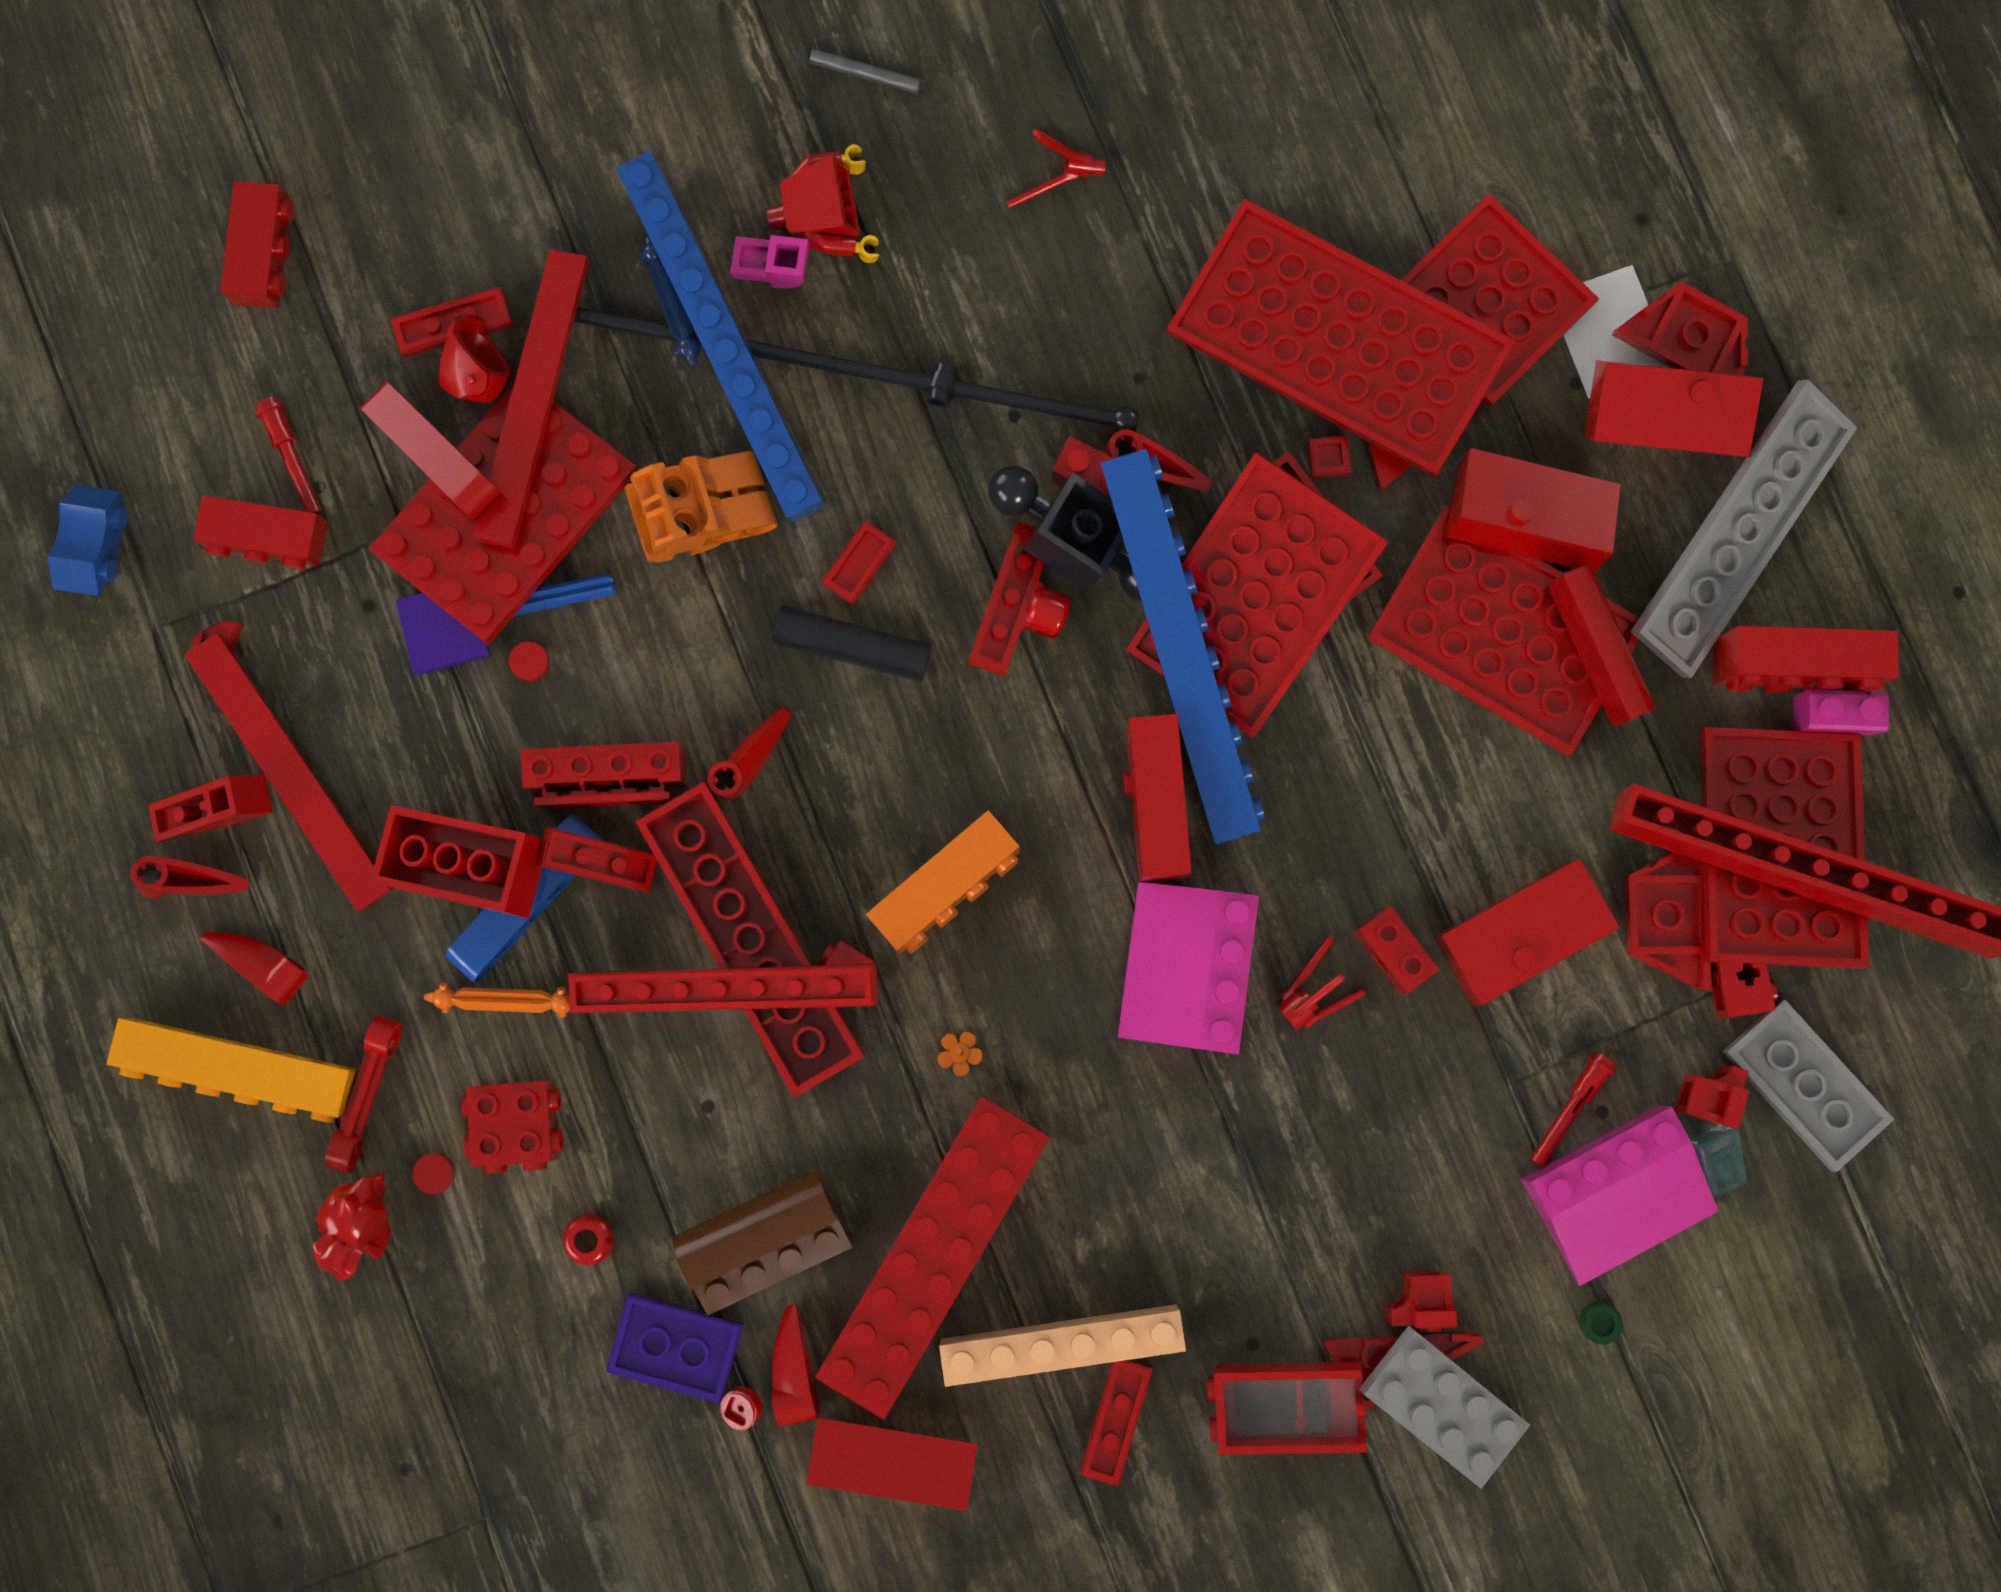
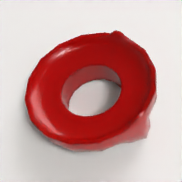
(604, 1237)

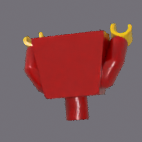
(822, 204)

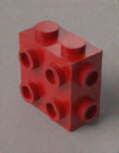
(512, 1125)

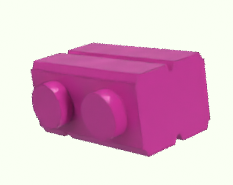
(1841, 712)

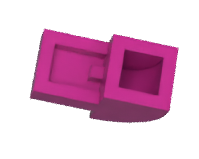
(775, 260)

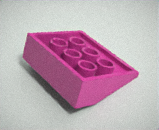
(1188, 967)
(1621, 1193)

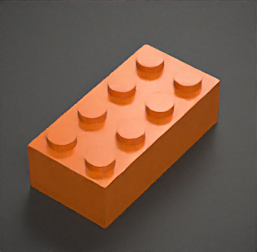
(945, 882)

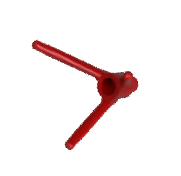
(1075, 165)

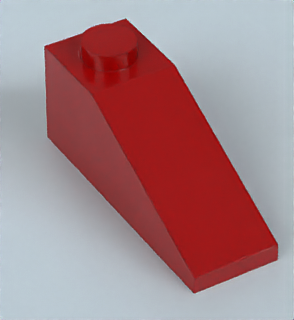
(210, 807)

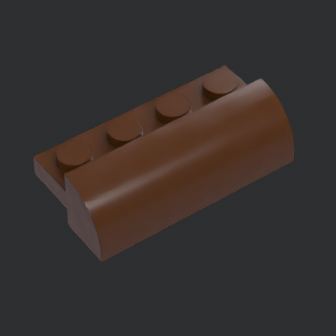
(761, 1242)

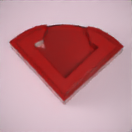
(228, 629)

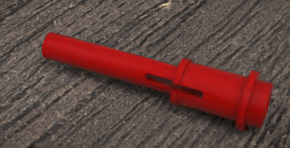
(282, 438)
(1584, 1092)

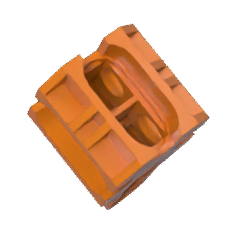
(715, 499)

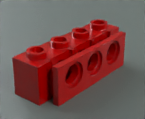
(604, 766)

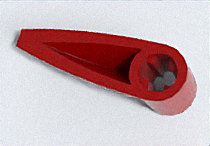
(1173, 468)
(749, 756)
(183, 878)
(260, 964)
(792, 1374)

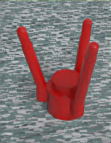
(1301, 1008)

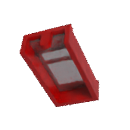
(1288, 1408)

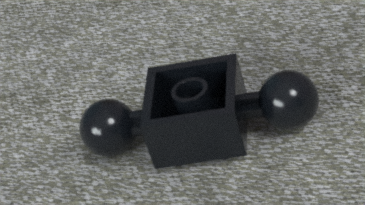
(1074, 529)

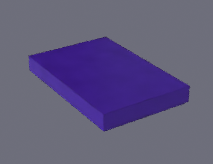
(675, 1347)

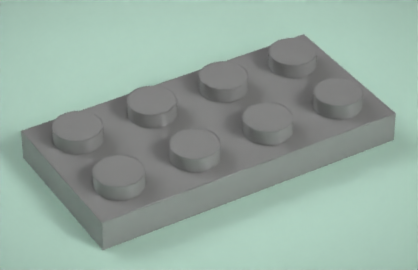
(1808, 1085)
(1444, 1407)

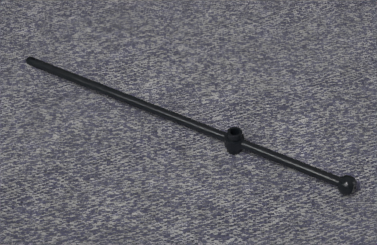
(939, 385)

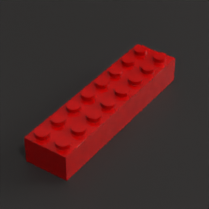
(745, 929)
(932, 1257)

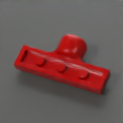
(1017, 605)

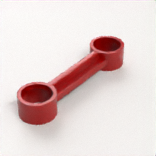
(348, 1141)

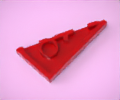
(1373, 1349)

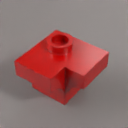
(1715, 1099)
(1424, 1302)

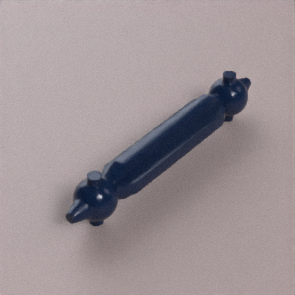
(673, 310)

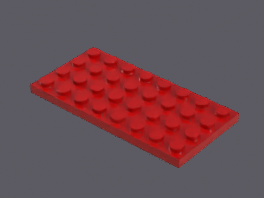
(1340, 337)

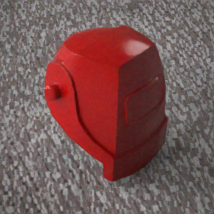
(472, 363)

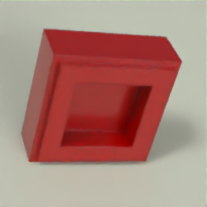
(1329, 457)

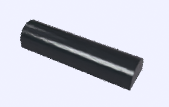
(851, 643)

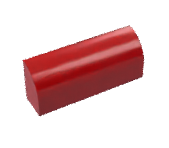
(1601, 645)
(892, 1464)

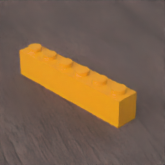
(231, 1067)

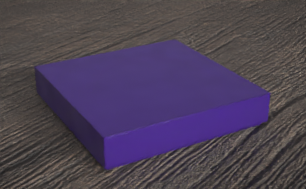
(435, 637)

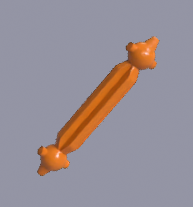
(500, 999)

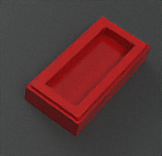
(859, 563)

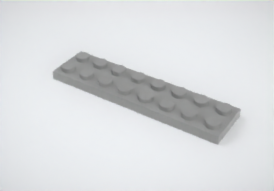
(1744, 529)

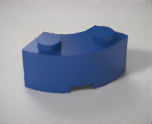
(87, 540)

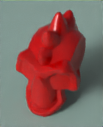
(351, 1225)

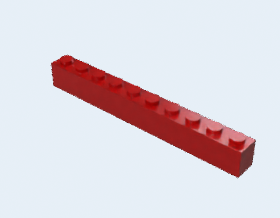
(1808, 870)

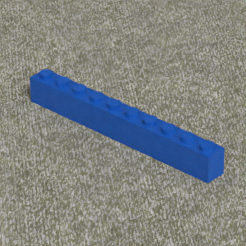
(721, 337)
(1181, 646)

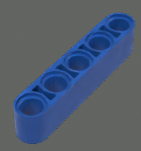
(495, 933)

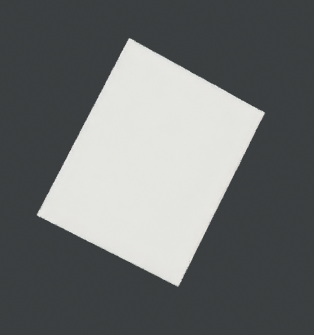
(1592, 337)

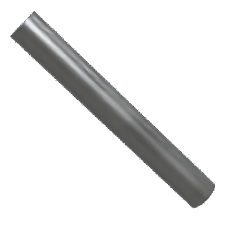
(865, 71)

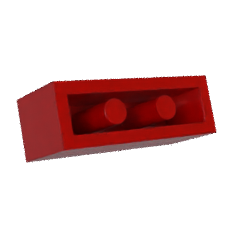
(257, 244)
(260, 532)

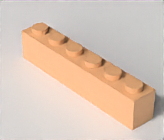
(1062, 1345)

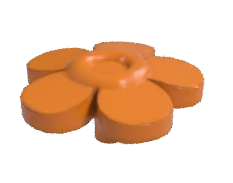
(959, 1053)

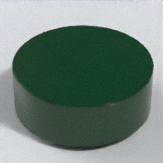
(1600, 1323)

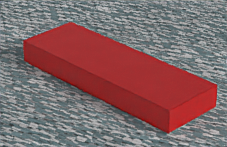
(428, 327)
(596, 859)
(1115, 1421)

